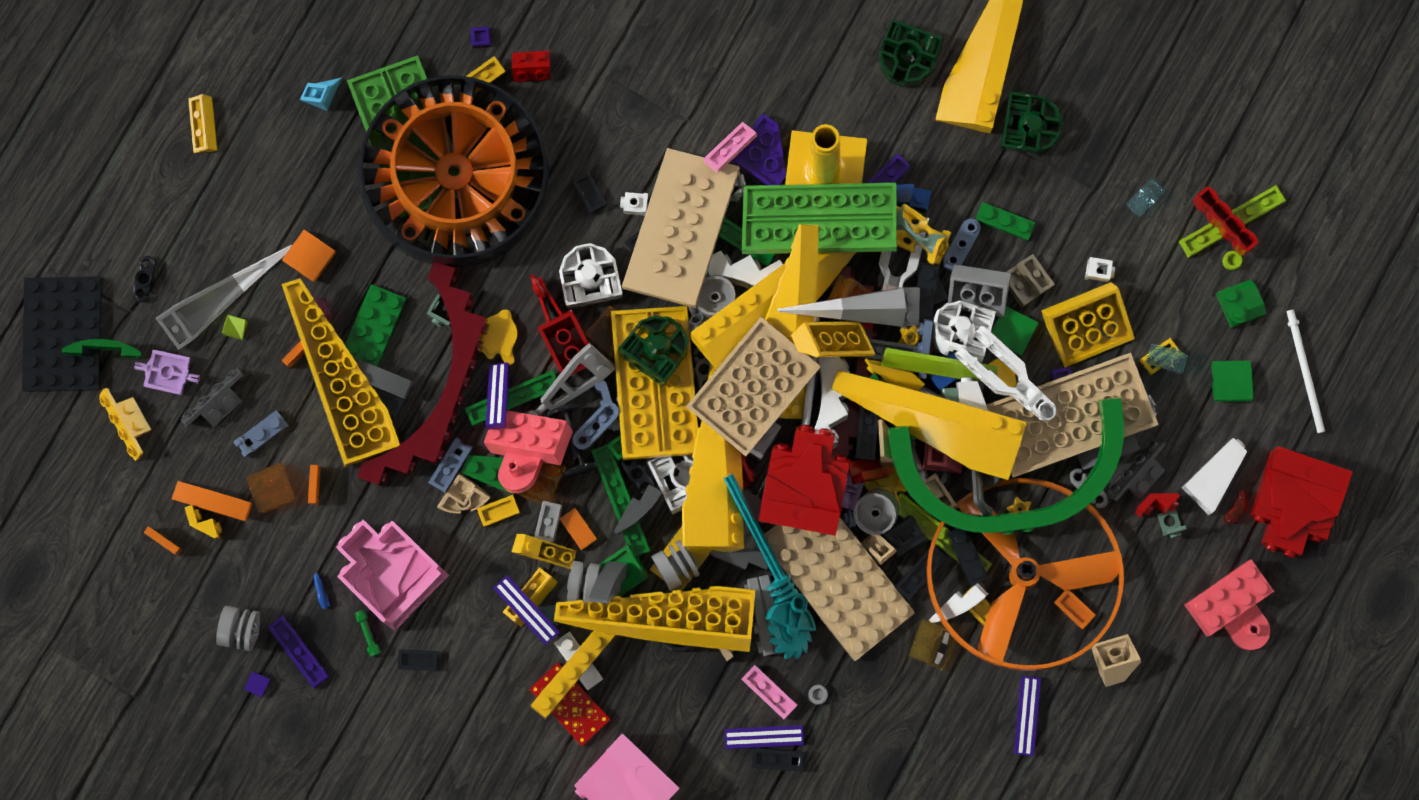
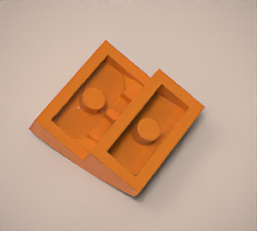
(309, 256)

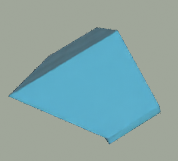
(320, 93)

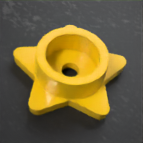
(912, 332)
(1019, 504)

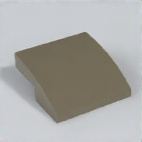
(1028, 281)

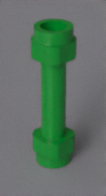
(373, 648)

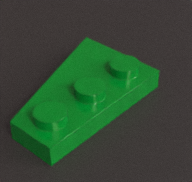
(484, 470)

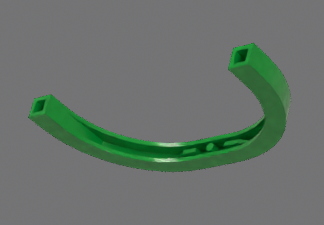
(1109, 454)

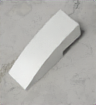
(959, 604)

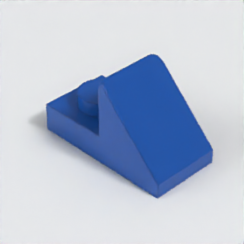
(913, 197)

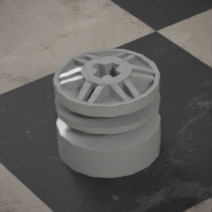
(675, 565)
(242, 629)

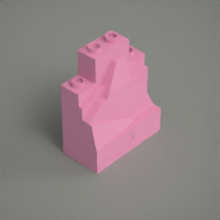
(388, 571)
(625, 775)

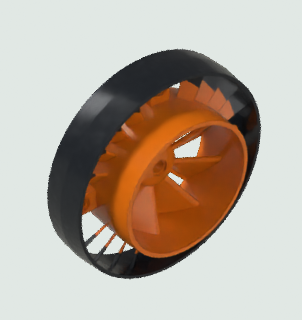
(496, 183)

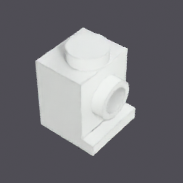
(638, 209)
(1096, 263)

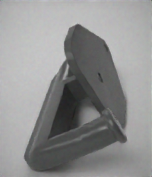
(976, 482)

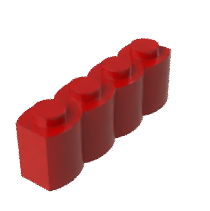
(1229, 225)

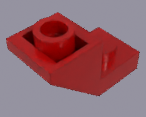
(1162, 501)

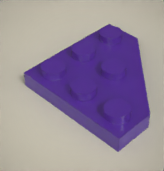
(764, 154)

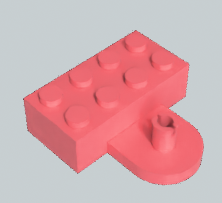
(525, 446)
(1233, 606)

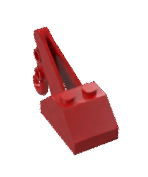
(561, 334)

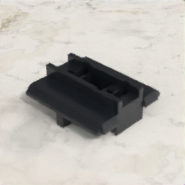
(905, 536)

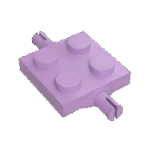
(167, 372)

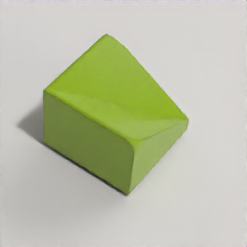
(234, 327)

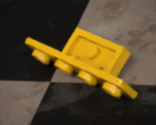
(127, 420)

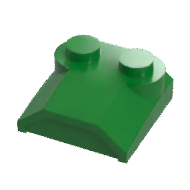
(1241, 303)

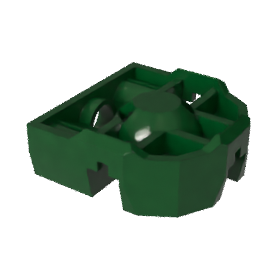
(903, 52)
(1019, 105)
(657, 340)

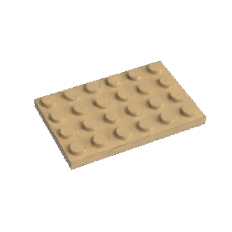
(753, 386)

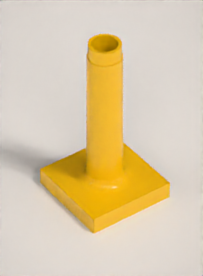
(825, 157)

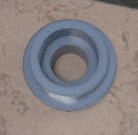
(848, 518)

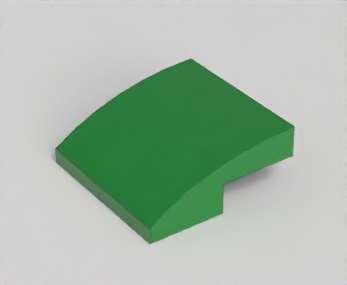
(1232, 381)

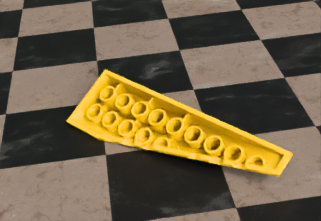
(977, 78)
(796, 288)
(351, 404)
(962, 432)
(710, 513)
(698, 617)

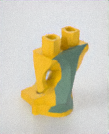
(934, 244)

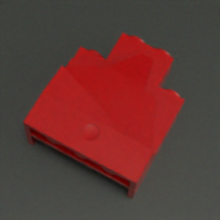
(806, 483)
(1298, 500)

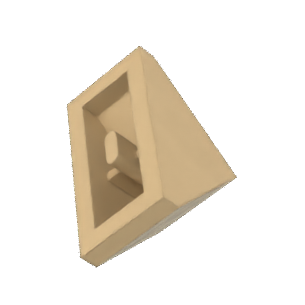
(878, 548)

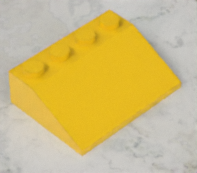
(1077, 321)

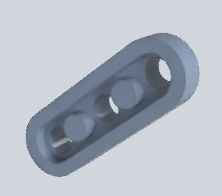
(966, 236)
(598, 417)

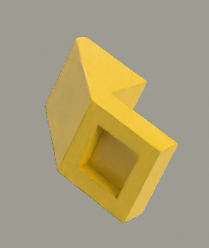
(208, 527)

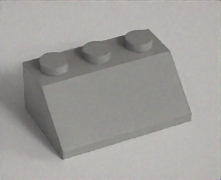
(980, 287)

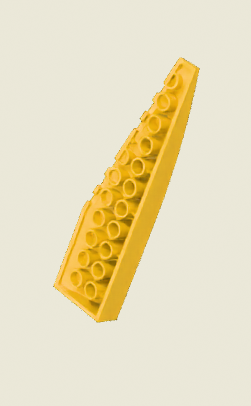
(727, 328)

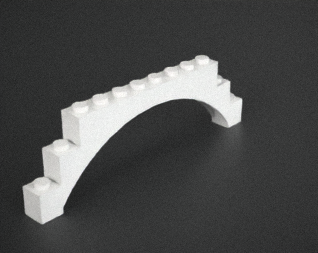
(747, 274)

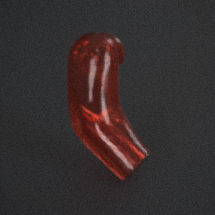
(1239, 508)

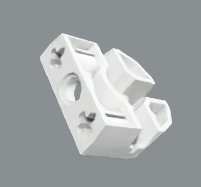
(584, 278)
(949, 317)
(679, 482)

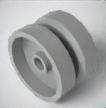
(715, 288)
(872, 522)
(580, 582)

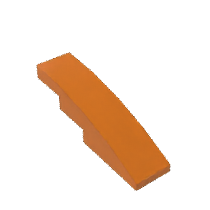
(212, 501)

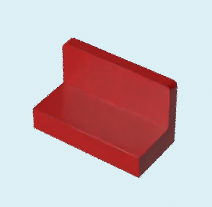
(866, 471)

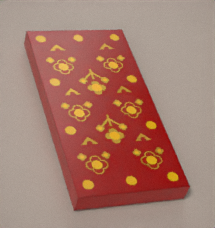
(576, 710)

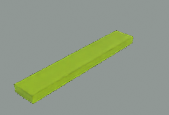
(1246, 212)
(929, 364)
(929, 526)

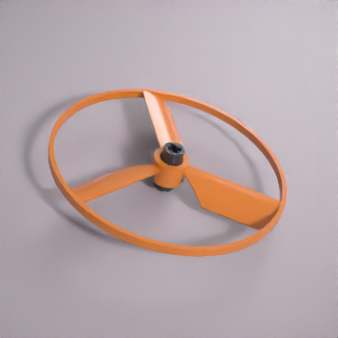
(1024, 575)

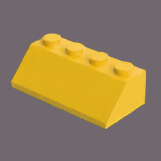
(832, 339)

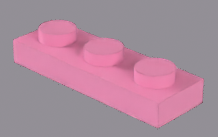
(730, 147)
(769, 692)

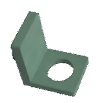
(437, 320)
(1174, 530)

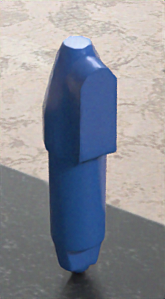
(322, 596)

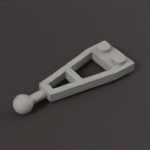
(593, 361)

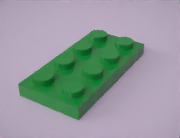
(374, 325)

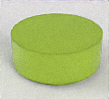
(1232, 260)

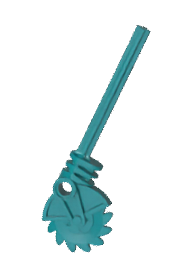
(790, 616)

